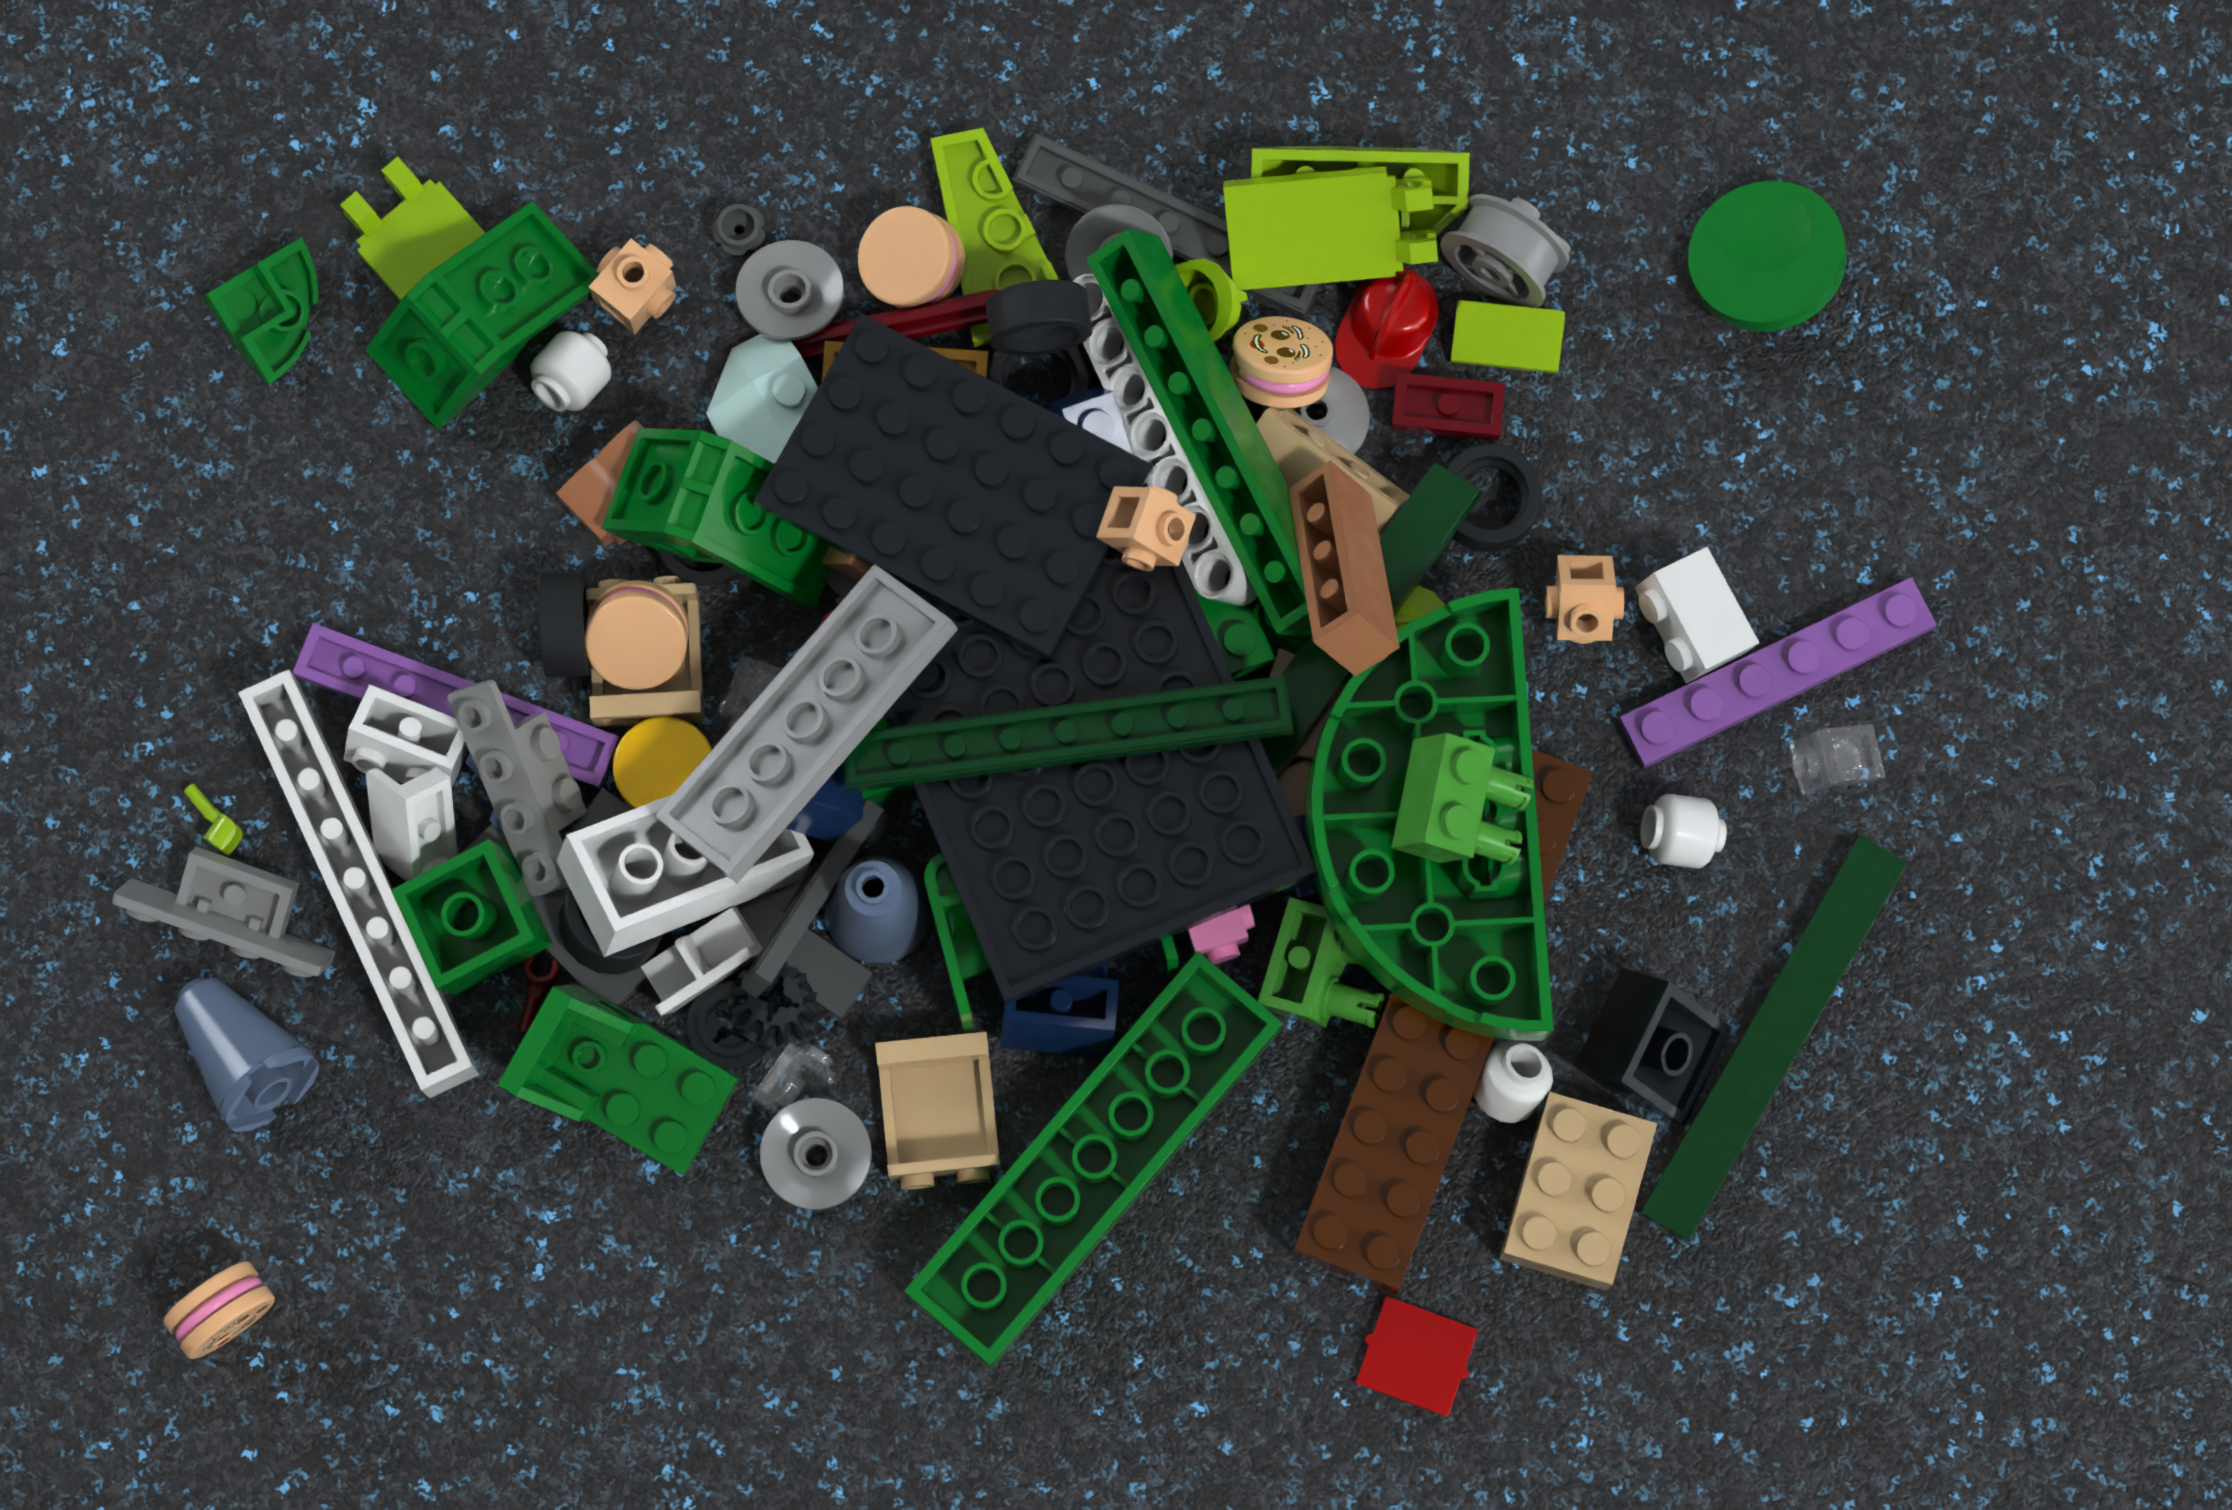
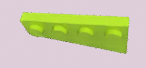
(988, 217)

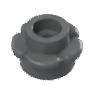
(734, 216)

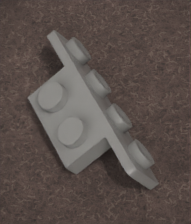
(523, 780)
(232, 906)

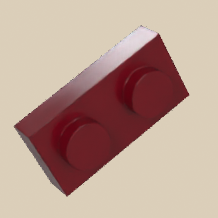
(1448, 406)

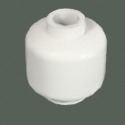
(570, 371)
(1682, 831)
(1513, 1081)

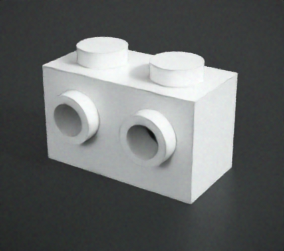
(1695, 615)
(403, 738)

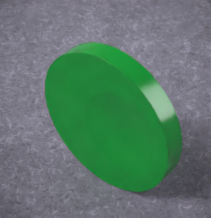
(1767, 256)

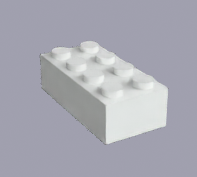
(645, 881)

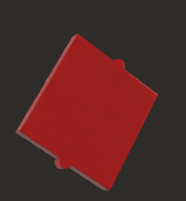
(1416, 1356)

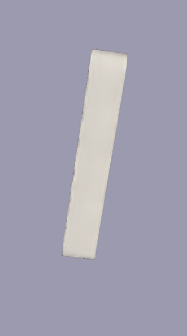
(1145, 425)

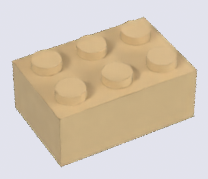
(1578, 1191)

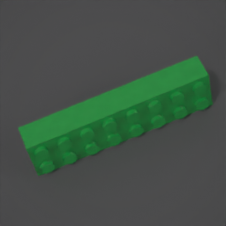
(1093, 1160)

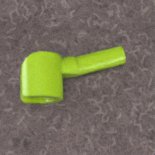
(223, 832)

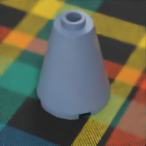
(882, 926)
(242, 1054)

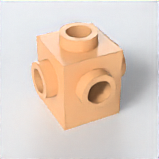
(634, 284)
(1146, 526)
(1584, 598)

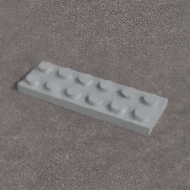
(806, 723)

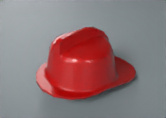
(1386, 328)

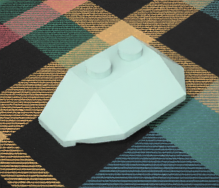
(761, 395)

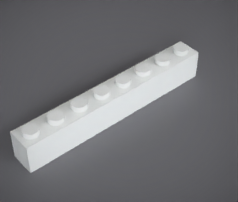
(358, 883)

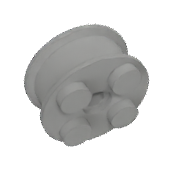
(1506, 250)

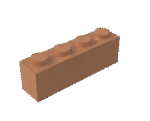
(1343, 569)

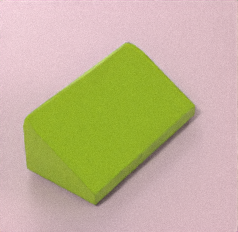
(1507, 336)

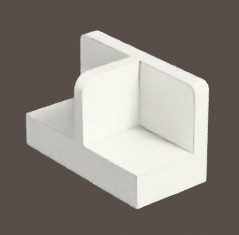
(412, 821)
(701, 960)

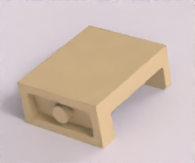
(677, 697)
(938, 1109)

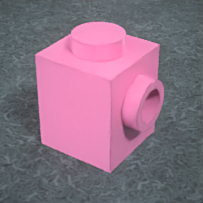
(1222, 936)

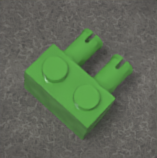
(1446, 801)
(1308, 971)

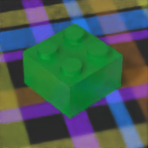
(472, 917)

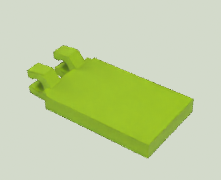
(1324, 227)
(415, 234)

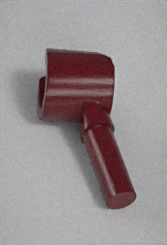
(535, 991)

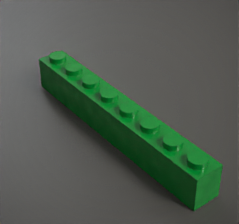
(1207, 418)

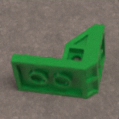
(480, 312)
(697, 501)
(619, 1074)

